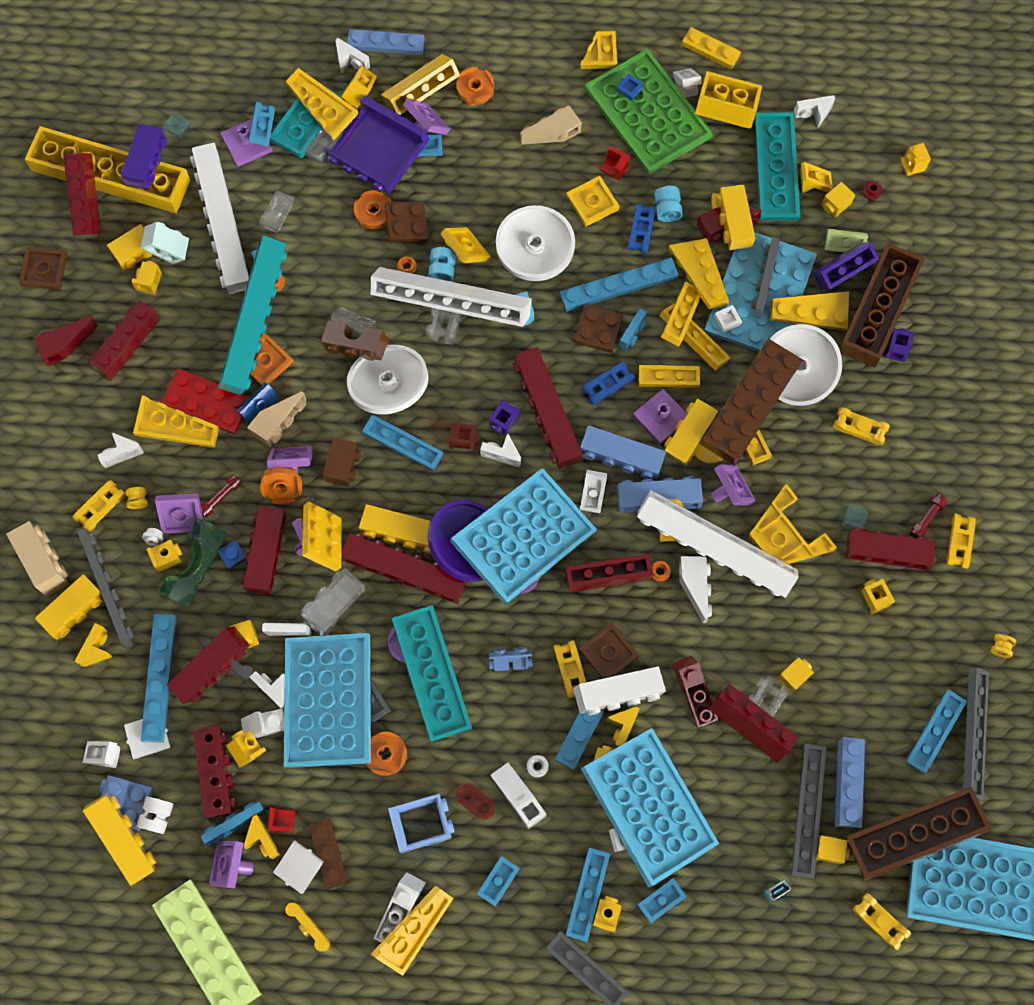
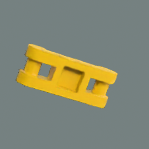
(860, 426)
(99, 505)
(961, 541)
(569, 667)
(881, 921)
(308, 927)

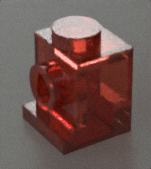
(463, 430)

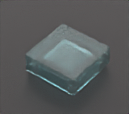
(177, 125)
(855, 517)

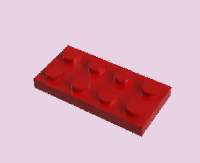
(204, 400)

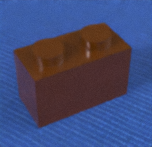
(341, 462)

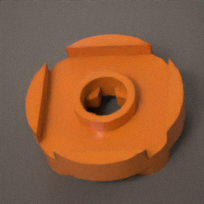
(471, 95)
(365, 203)
(280, 475)
(392, 764)

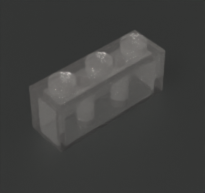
(332, 601)

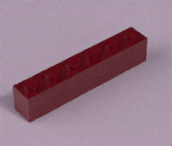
(548, 408)
(401, 567)

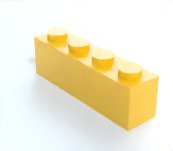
(421, 83)
(395, 527)
(119, 838)

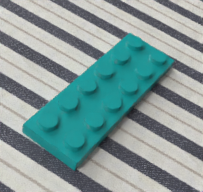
(777, 166)
(431, 673)

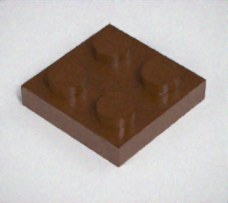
(406, 222)
(43, 268)
(598, 328)
(608, 652)

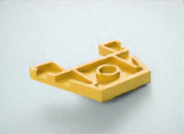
(779, 537)

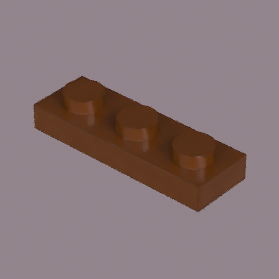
(328, 851)

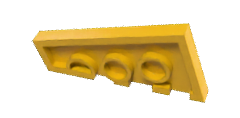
(325, 106)
(701, 270)
(818, 310)
(164, 423)
(409, 936)

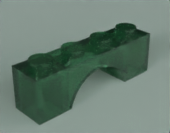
(205, 542)

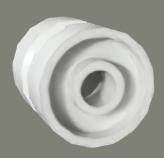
(158, 807)

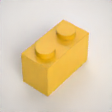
(128, 248)

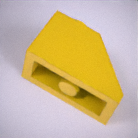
(359, 86)

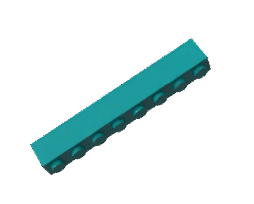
(252, 315)

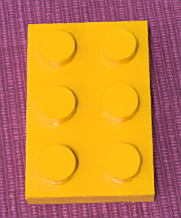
(322, 536)

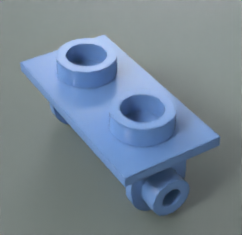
(518, 657)

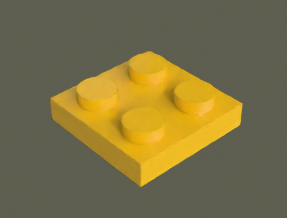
(592, 201)
(465, 245)

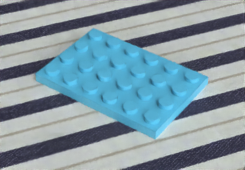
(787, 280)
(523, 536)
(327, 700)
(650, 807)
(976, 888)

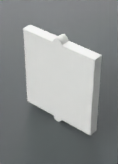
(140, 748)
(298, 867)

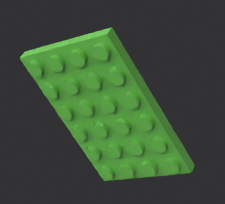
(657, 121)

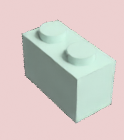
(164, 242)

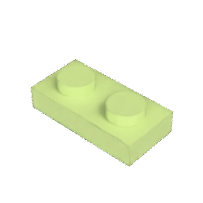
(843, 240)

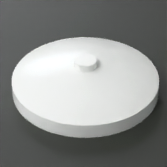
(535, 243)
(820, 364)
(389, 383)

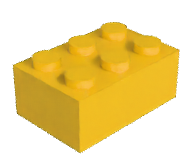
(728, 100)

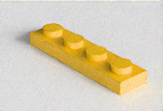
(681, 314)
(701, 342)

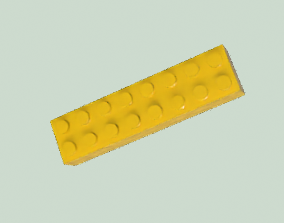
(108, 163)

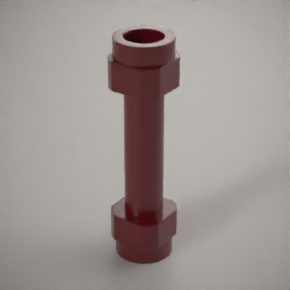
(232, 484)
(937, 503)

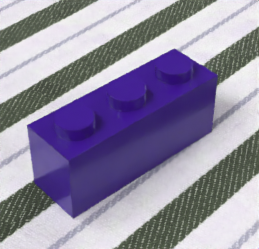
(144, 156)
(845, 265)

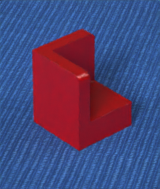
(615, 163)
(281, 821)

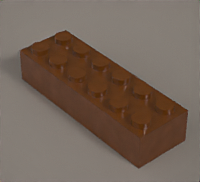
(881, 305)
(751, 402)
(918, 833)

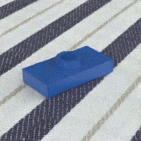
(260, 400)

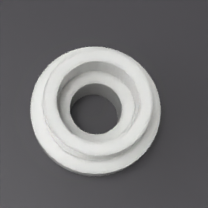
(153, 537)
(537, 759)

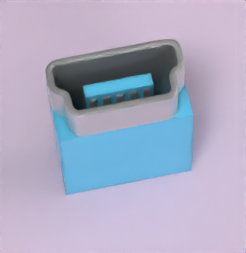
(777, 891)

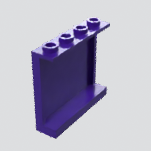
(378, 146)

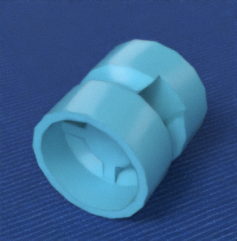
(667, 202)
(442, 264)

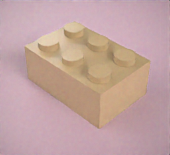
(38, 558)

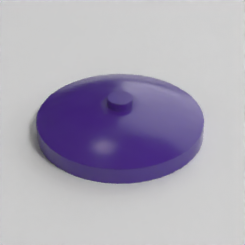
(446, 524)

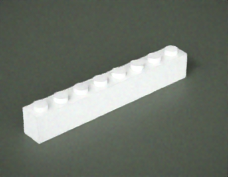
(221, 218)
(451, 296)
(717, 544)

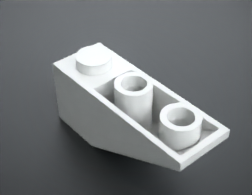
(693, 578)
(518, 796)
(401, 905)

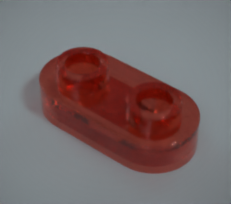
(475, 802)

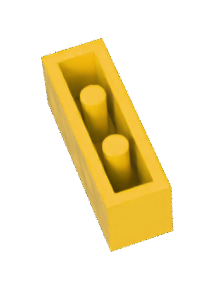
(735, 217)
(690, 432)
(70, 607)

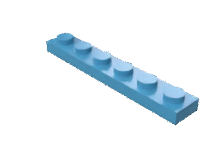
(619, 284)
(158, 677)

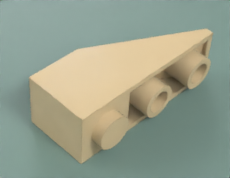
(555, 128)
(272, 421)

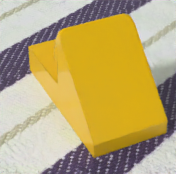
(815, 177)
(89, 652)
(625, 721)
(258, 832)

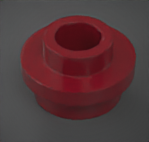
(869, 194)

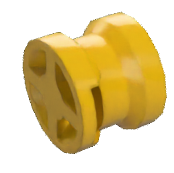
(136, 498)
(1003, 646)

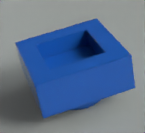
(629, 87)
(232, 555)

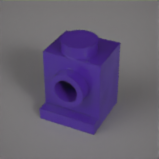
(902, 351)
(506, 412)

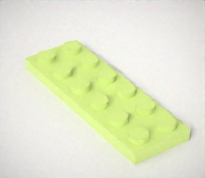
(205, 947)

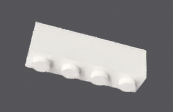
(619, 690)

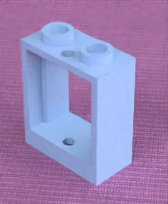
(399, 830)

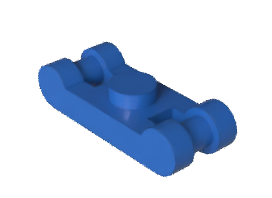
(642, 228)
(608, 383)

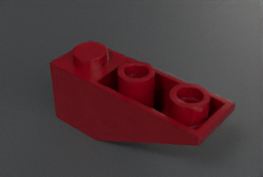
(710, 224)
(62, 342)
(694, 690)

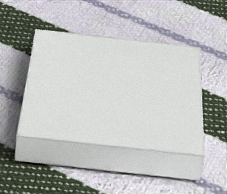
(286, 629)

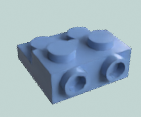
(130, 796)

